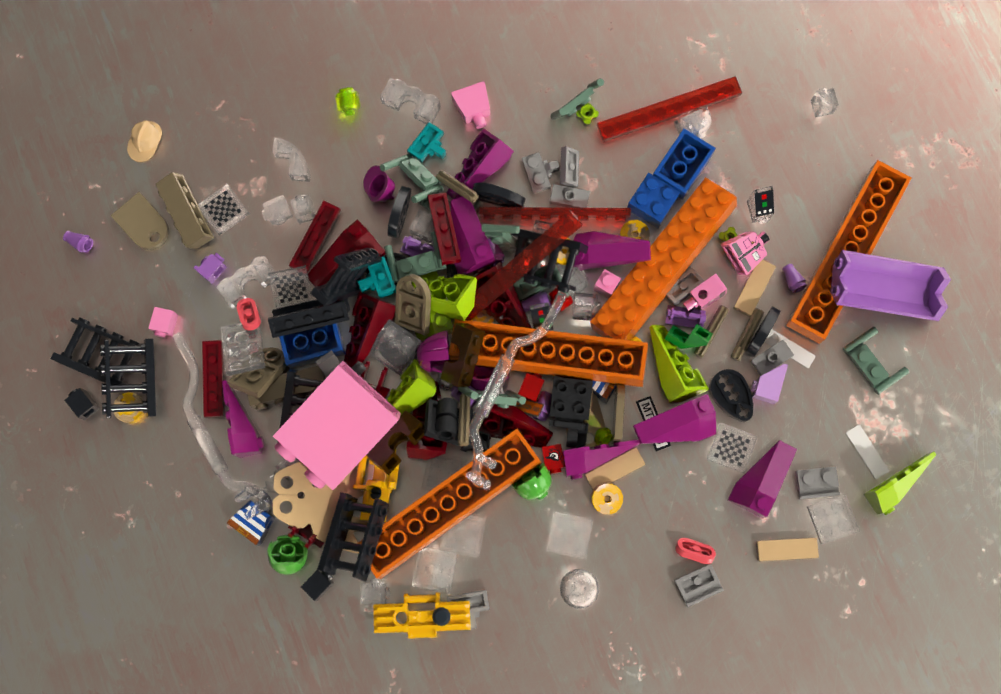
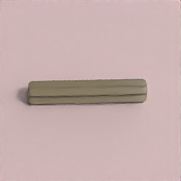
(457, 186)
(713, 328)
(747, 334)
(464, 420)

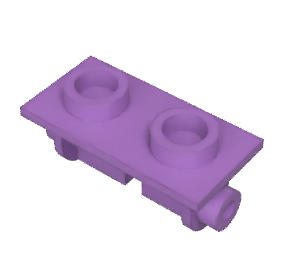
(414, 247)
(681, 317)

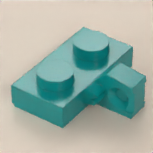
(428, 143)
(379, 280)

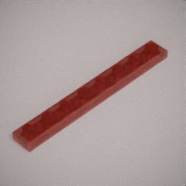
(669, 109)
(547, 213)
(524, 262)

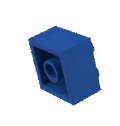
(653, 200)

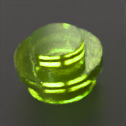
(603, 436)

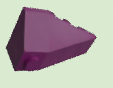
(486, 158)
(471, 240)
(610, 250)
(686, 422)
(242, 435)
(583, 459)
(763, 481)

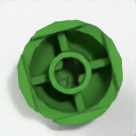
(534, 484)
(287, 554)

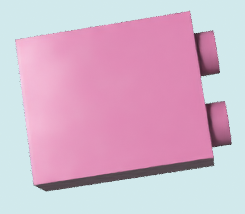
(336, 427)

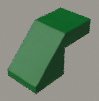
(681, 339)

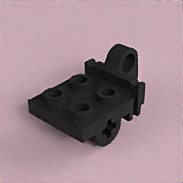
(570, 407)
(443, 423)

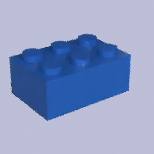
(684, 162)
(312, 344)

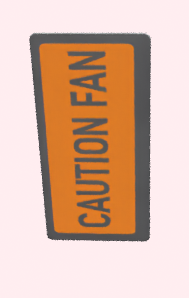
(531, 408)

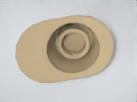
(144, 140)

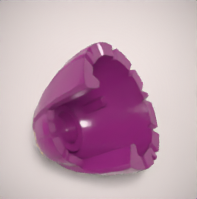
(434, 352)

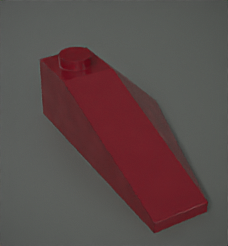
(350, 240)
(507, 307)
(370, 318)
(506, 420)
(427, 446)

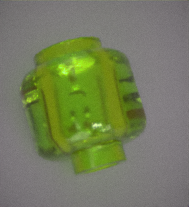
(348, 101)

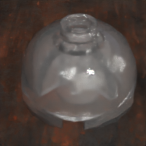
(695, 122)
(579, 588)

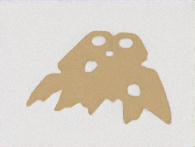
(317, 505)

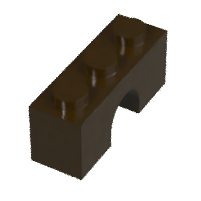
(469, 342)
(384, 452)

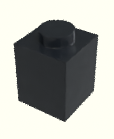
(81, 403)
(318, 584)

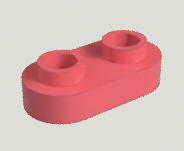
(248, 314)
(695, 551)

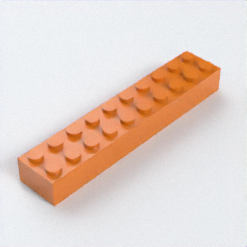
(857, 233)
(670, 258)
(563, 354)
(450, 504)

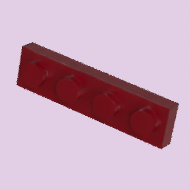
(444, 228)
(315, 236)
(212, 379)

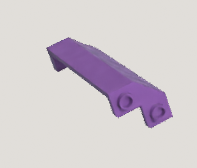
(889, 285)

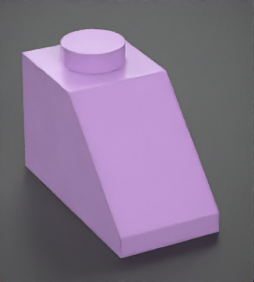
(769, 385)

